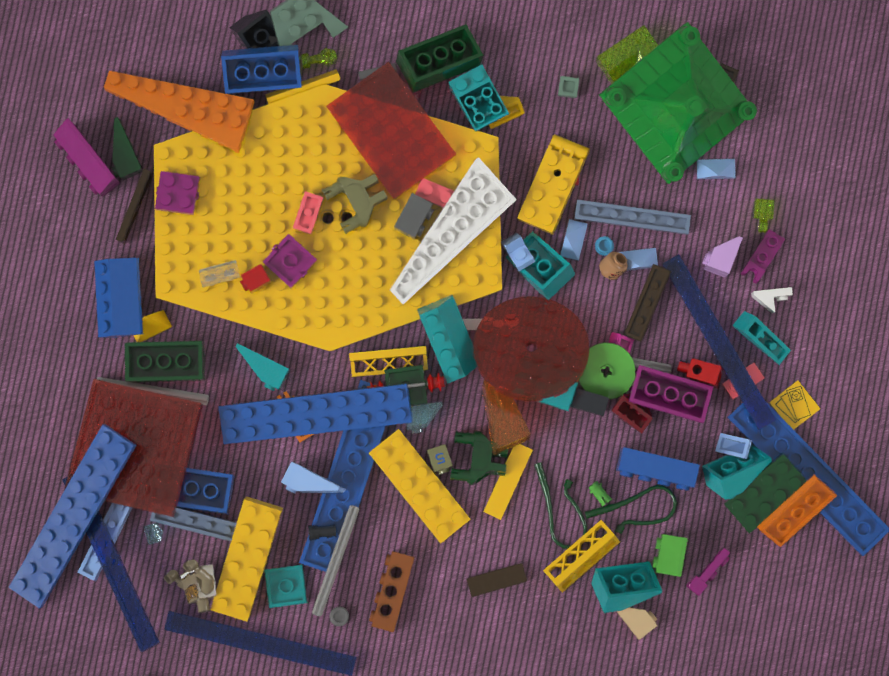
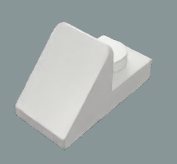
(766, 297)

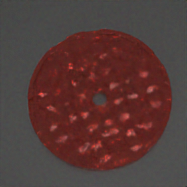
(526, 374)

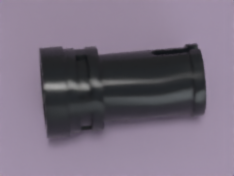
(317, 532)

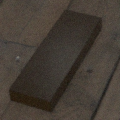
(496, 580)

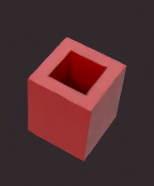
(255, 279)

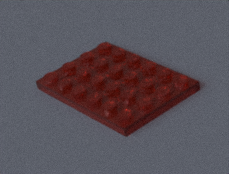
(391, 130)

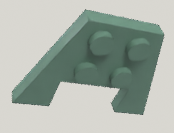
(297, 17)

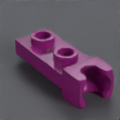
(763, 255)
(698, 583)

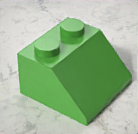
(670, 555)

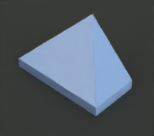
(716, 169)
(573, 239)
(641, 258)
(733, 446)

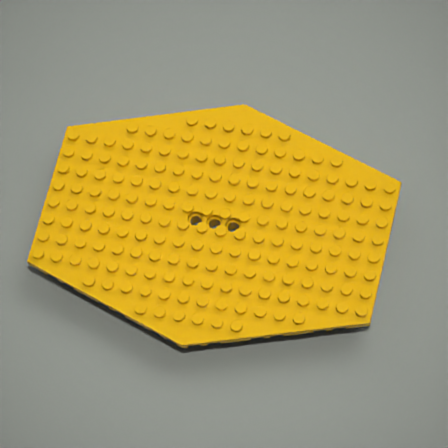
(252, 204)

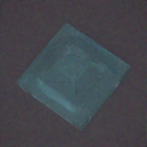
(153, 533)

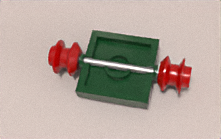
(416, 383)

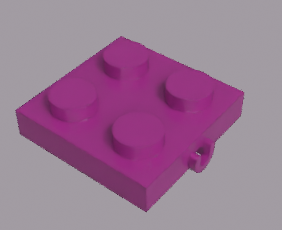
(177, 193)
(289, 261)

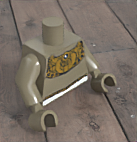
(196, 582)

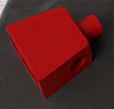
(709, 375)

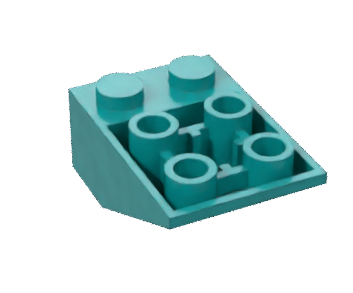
(478, 98)

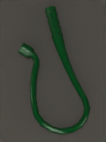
(545, 487)
(611, 507)

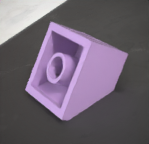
(721, 257)

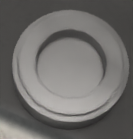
(339, 616)

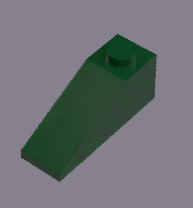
(124, 156)

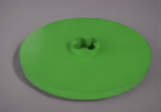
(620, 365)

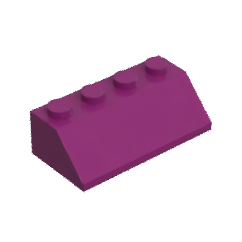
(86, 158)
(670, 394)

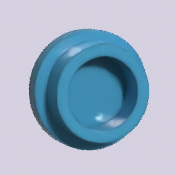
(604, 245)

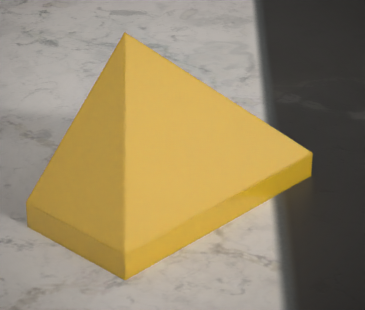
(514, 108)
(153, 325)

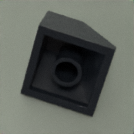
(255, 30)

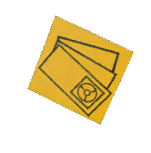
(795, 405)

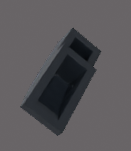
(589, 402)

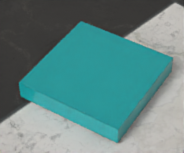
(285, 586)

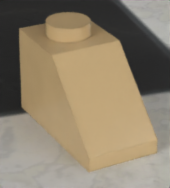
(638, 621)

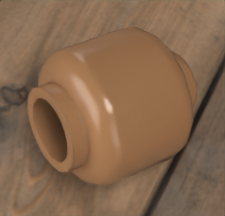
(613, 265)

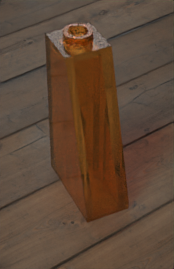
(504, 420)

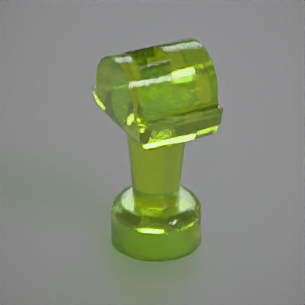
(327, 57)

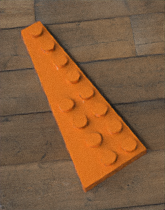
(203, 111)

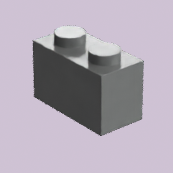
(413, 216)

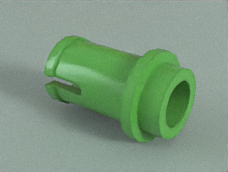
(599, 493)

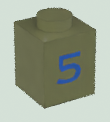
(440, 459)

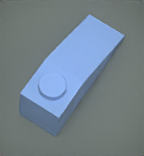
(305, 481)

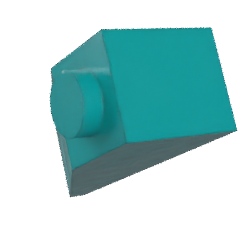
(761, 337)
(267, 370)

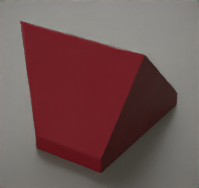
(632, 414)

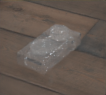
(219, 273)

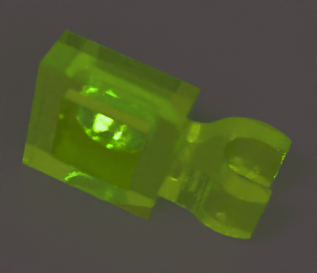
(763, 211)

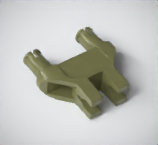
(358, 197)

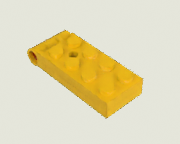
(551, 193)

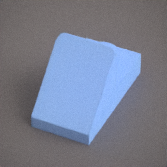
(517, 251)

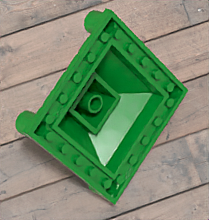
(677, 103)

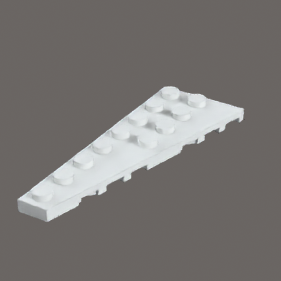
(466, 214)

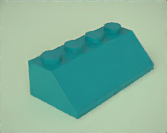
(448, 338)

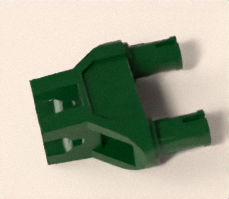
(481, 459)

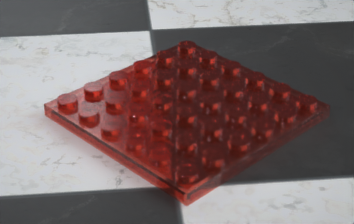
(163, 437)

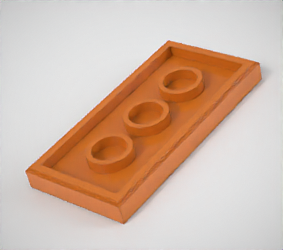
(797, 511)

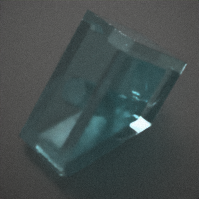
(423, 416)

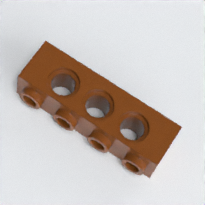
(389, 622)

